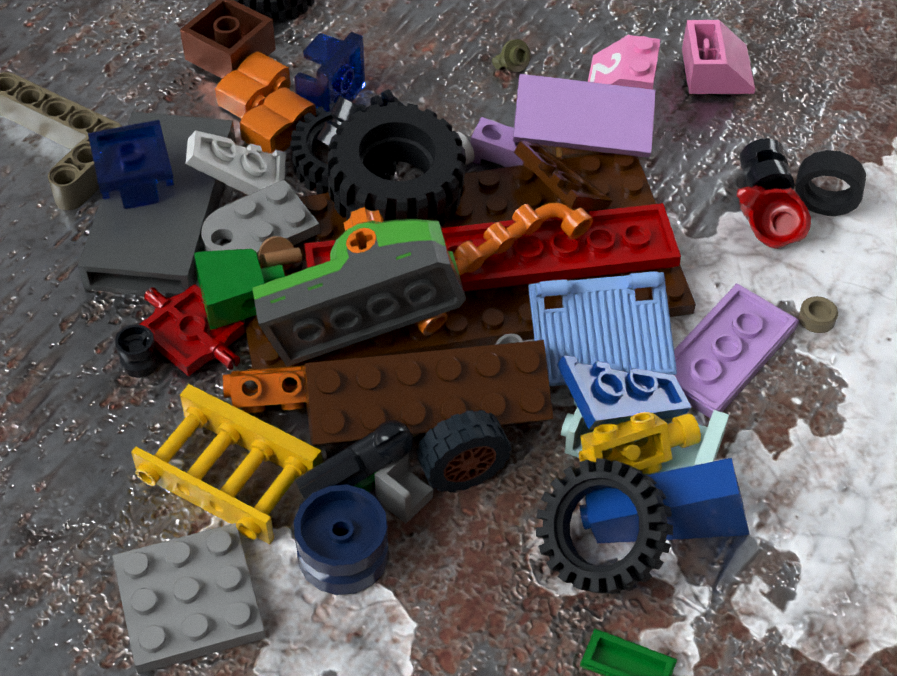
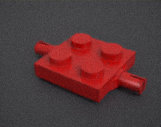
(184, 331)

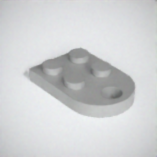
(259, 216)

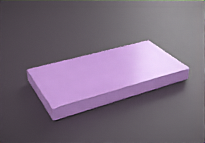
(584, 115)
(730, 348)

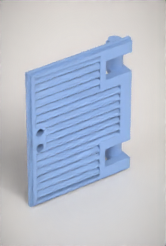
(605, 323)

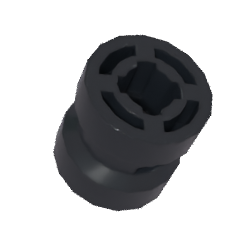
(137, 351)

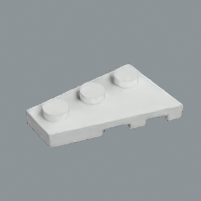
(235, 165)

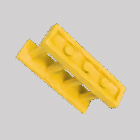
(232, 428)

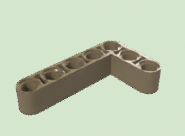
(64, 122)

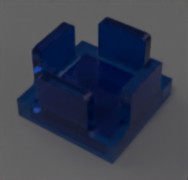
(340, 70)
(131, 162)

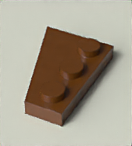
(561, 179)

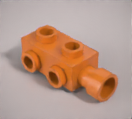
(270, 388)

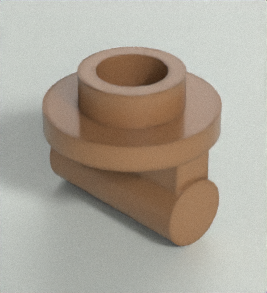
(278, 251)

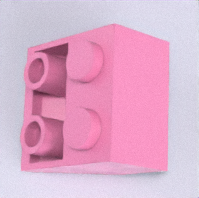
(715, 59)

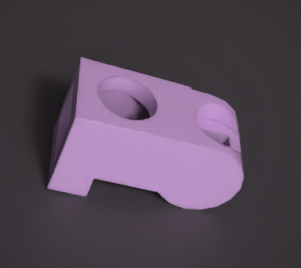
(494, 143)

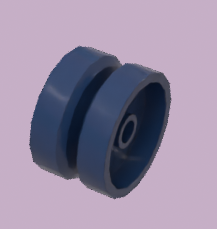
(341, 539)

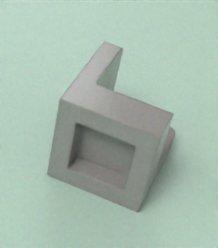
(401, 490)

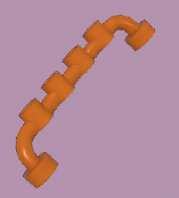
(500, 239)

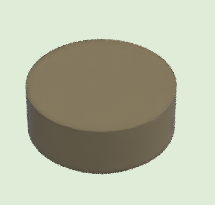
(818, 314)

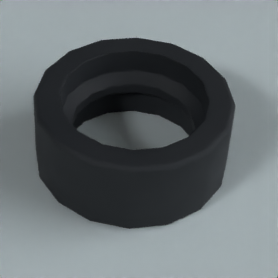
(836, 165)

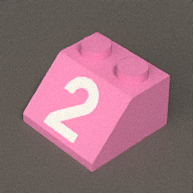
(627, 62)

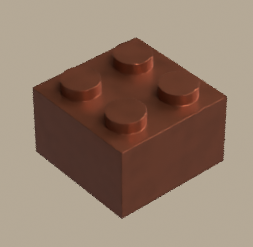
(226, 36)

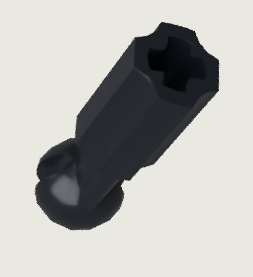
(361, 459)

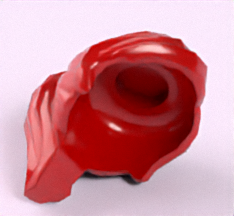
(775, 215)

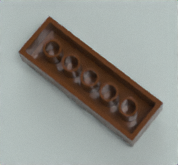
(424, 388)

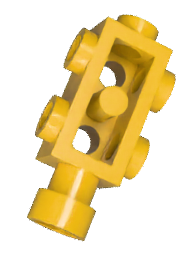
(652, 445)

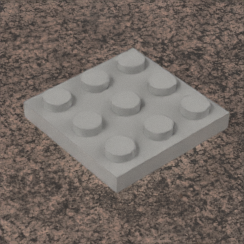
(187, 598)

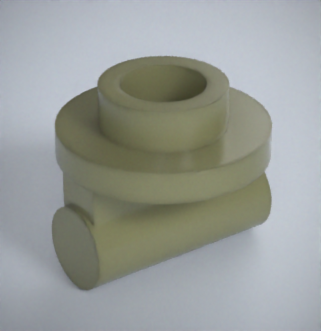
(514, 56)

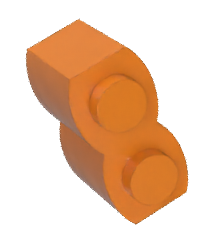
(251, 83)
(275, 120)

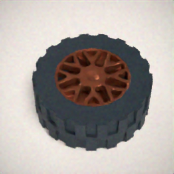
(463, 451)

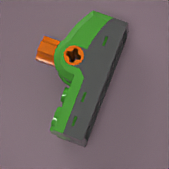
(373, 284)

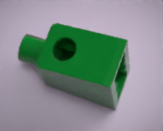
(228, 281)

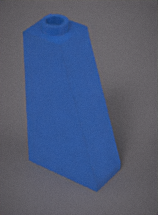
(701, 498)

